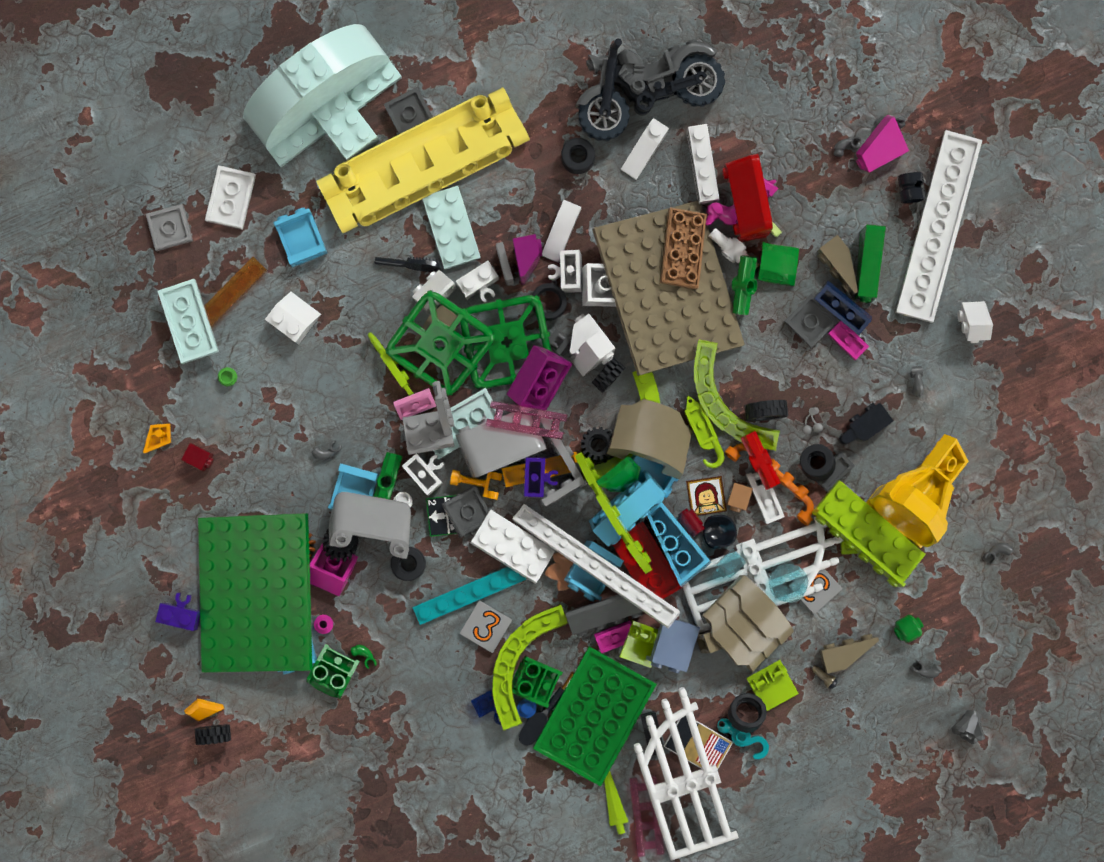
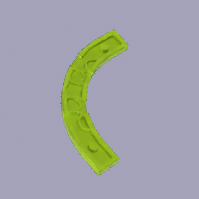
(647, 390)
(715, 407)
(612, 513)
(509, 657)

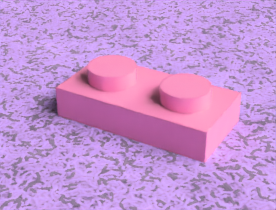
(414, 404)

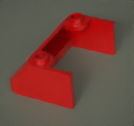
(749, 198)

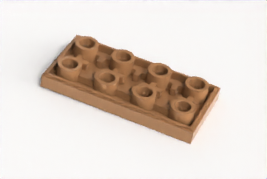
(683, 248)

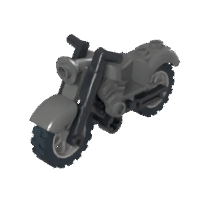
(674, 74)

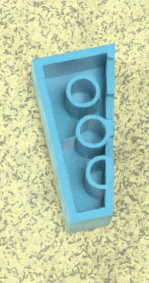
(679, 547)

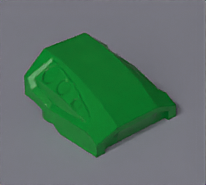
(778, 264)
(621, 476)
(332, 672)
(536, 685)

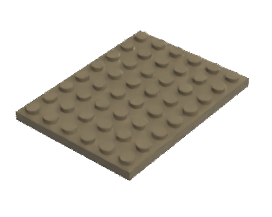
(660, 318)

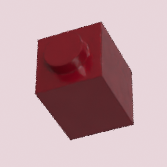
(198, 457)

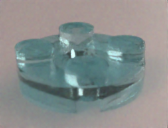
(782, 592)

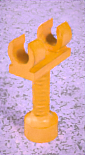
(457, 478)

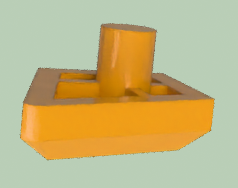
(157, 437)
(202, 709)

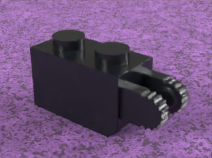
(867, 424)

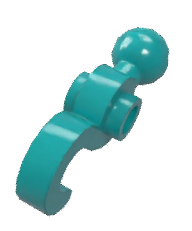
(743, 739)

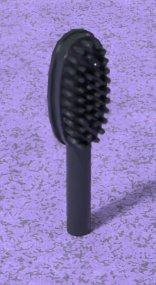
(414, 264)
(534, 726)

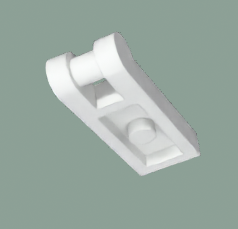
(766, 500)

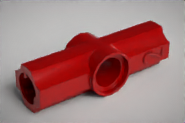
(760, 460)

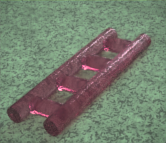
(534, 429)
(639, 825)

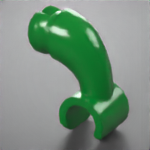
(363, 651)

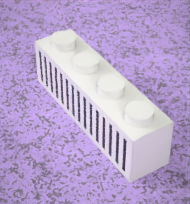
(702, 164)

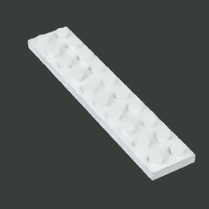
(938, 226)

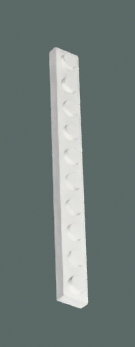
(596, 566)

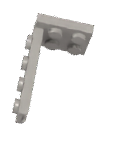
(431, 429)
(568, 486)

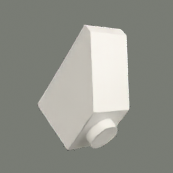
(582, 330)

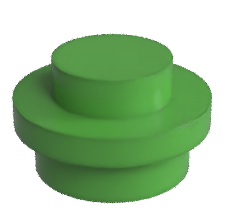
(227, 376)

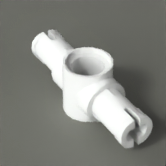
(731, 248)

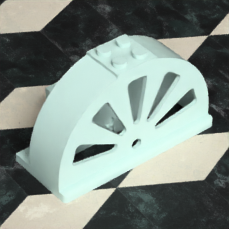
(321, 95)

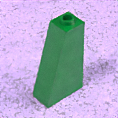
(869, 262)

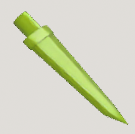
(615, 808)

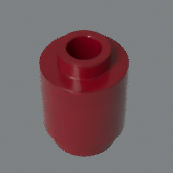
(690, 522)

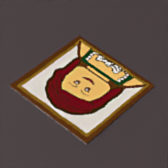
(706, 495)

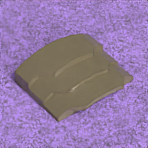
(653, 434)
(747, 623)

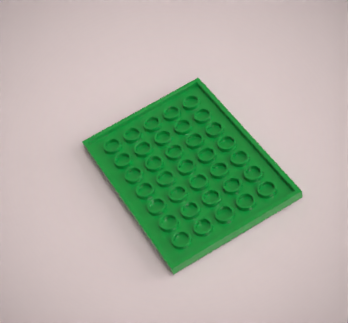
(255, 593)

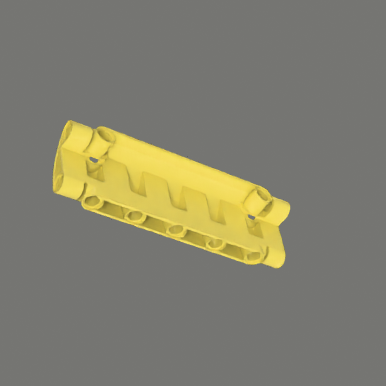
(423, 160)

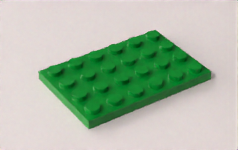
(594, 716)

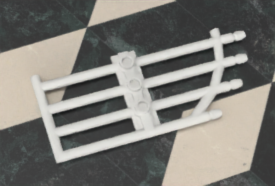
(755, 568)
(682, 785)

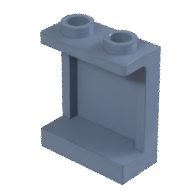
(674, 646)

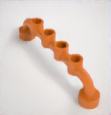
(786, 480)

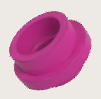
(327, 619)

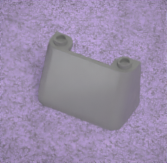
(494, 448)
(371, 519)

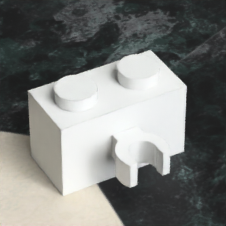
(569, 271)
(478, 281)
(975, 321)
(423, 473)

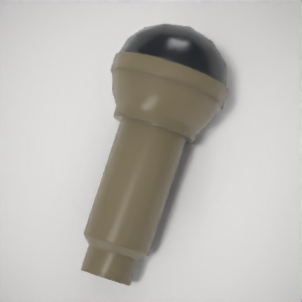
(829, 681)

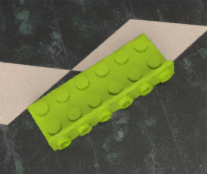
(868, 534)

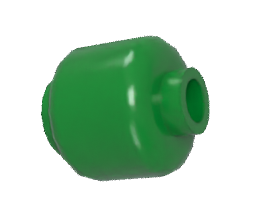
(908, 628)

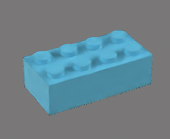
(632, 505)

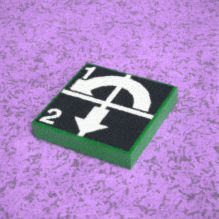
(438, 520)

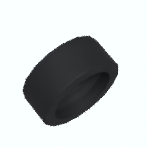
(563, 301)
(750, 699)

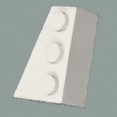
(593, 352)

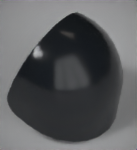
(719, 531)

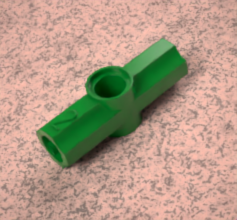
(744, 285)
(390, 468)

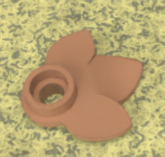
(559, 571)

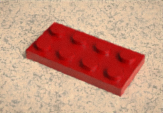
(661, 578)

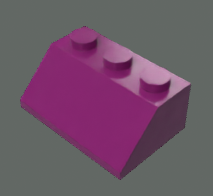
(527, 254)
(539, 378)

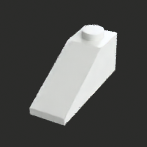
(645, 148)

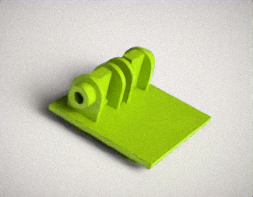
(639, 643)
(772, 685)

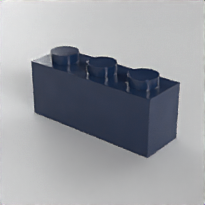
(843, 307)

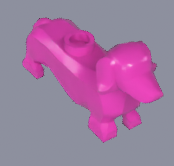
(728, 214)

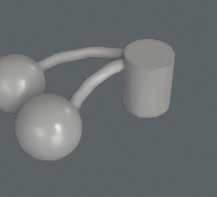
(817, 427)

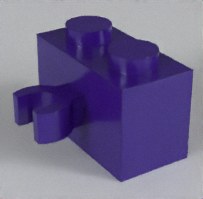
(536, 476)
(179, 614)

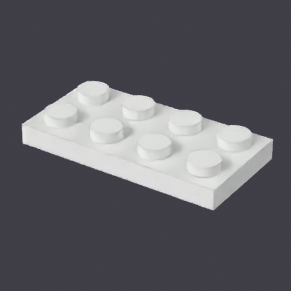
(512, 546)

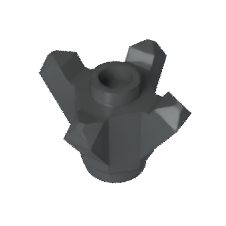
(969, 727)

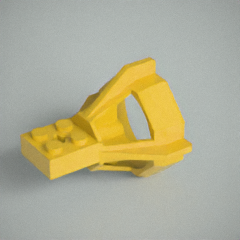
(920, 498)

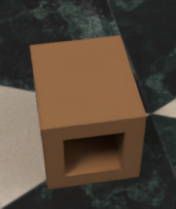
(739, 497)

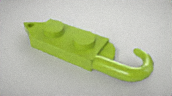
(400, 376)
(703, 431)

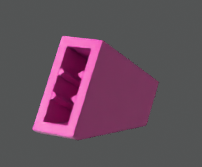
(882, 145)

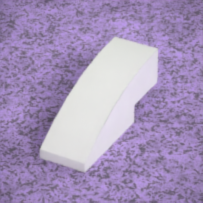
(561, 230)

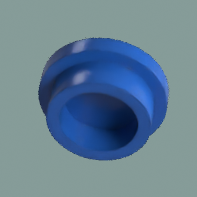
(526, 708)

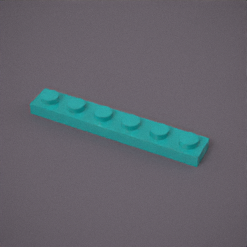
(466, 594)

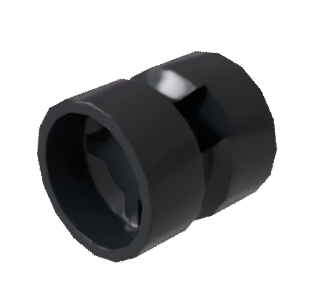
(911, 187)

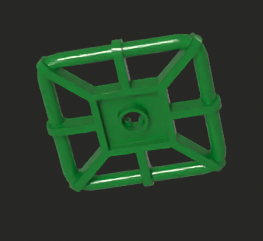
(513, 330)
(439, 331)

